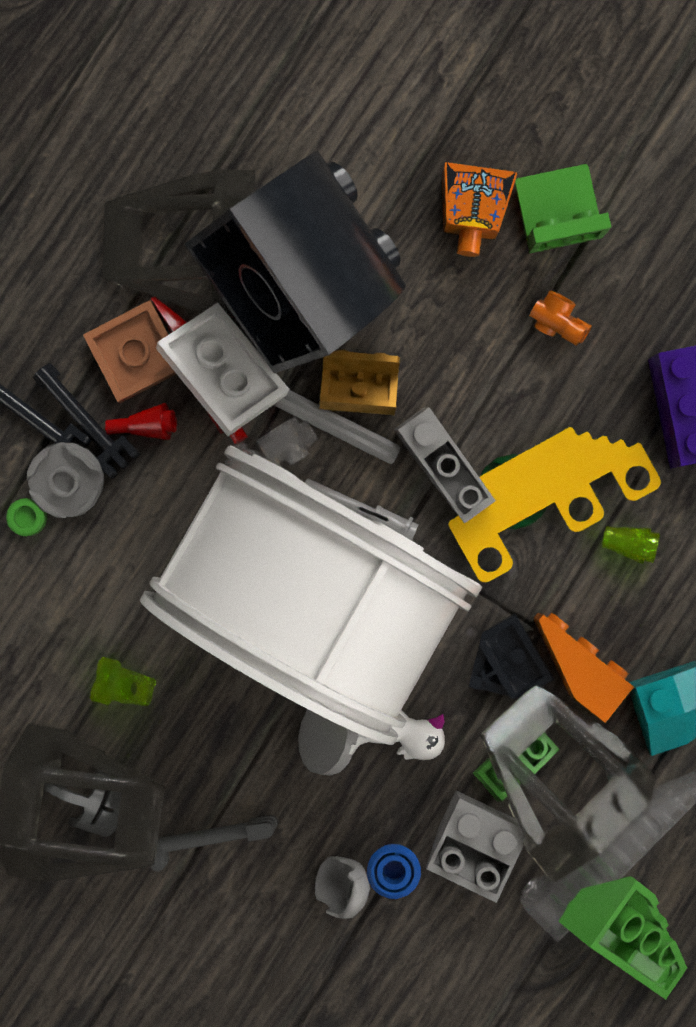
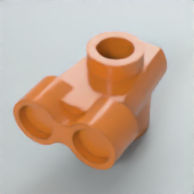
(554, 316)

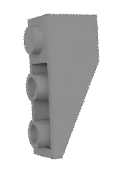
(444, 464)

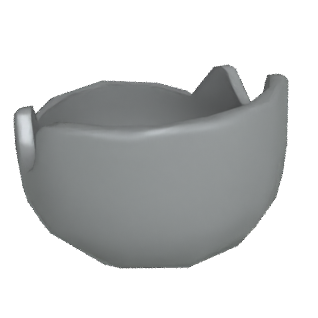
(342, 886)

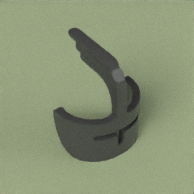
(105, 822)

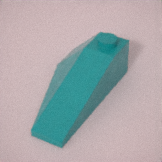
(666, 707)

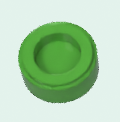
(26, 517)

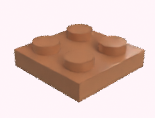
(129, 353)

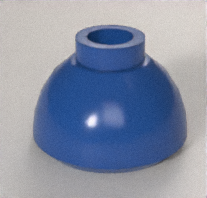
(393, 871)

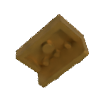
(360, 382)

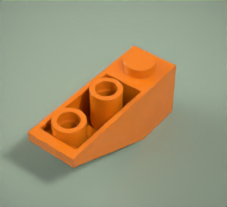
(585, 676)

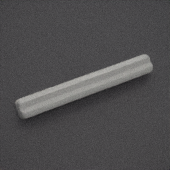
(339, 427)

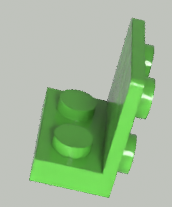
(560, 208)

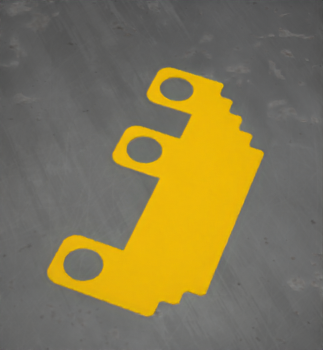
(547, 474)

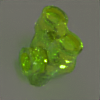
(115, 683)

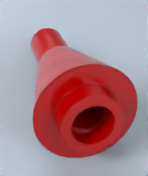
(153, 423)

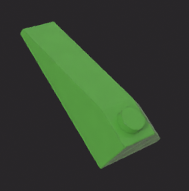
(627, 929)

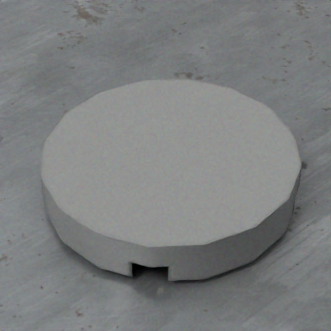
(65, 480)
(324, 744)

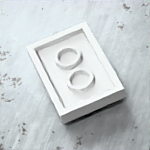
(222, 369)

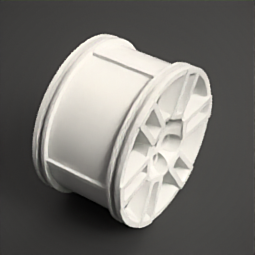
(308, 596)

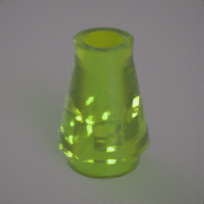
(632, 542)

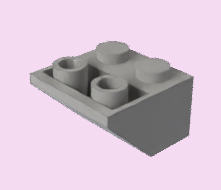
(476, 846)

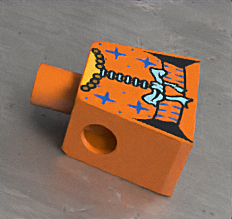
(474, 203)

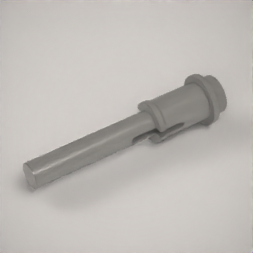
(395, 522)

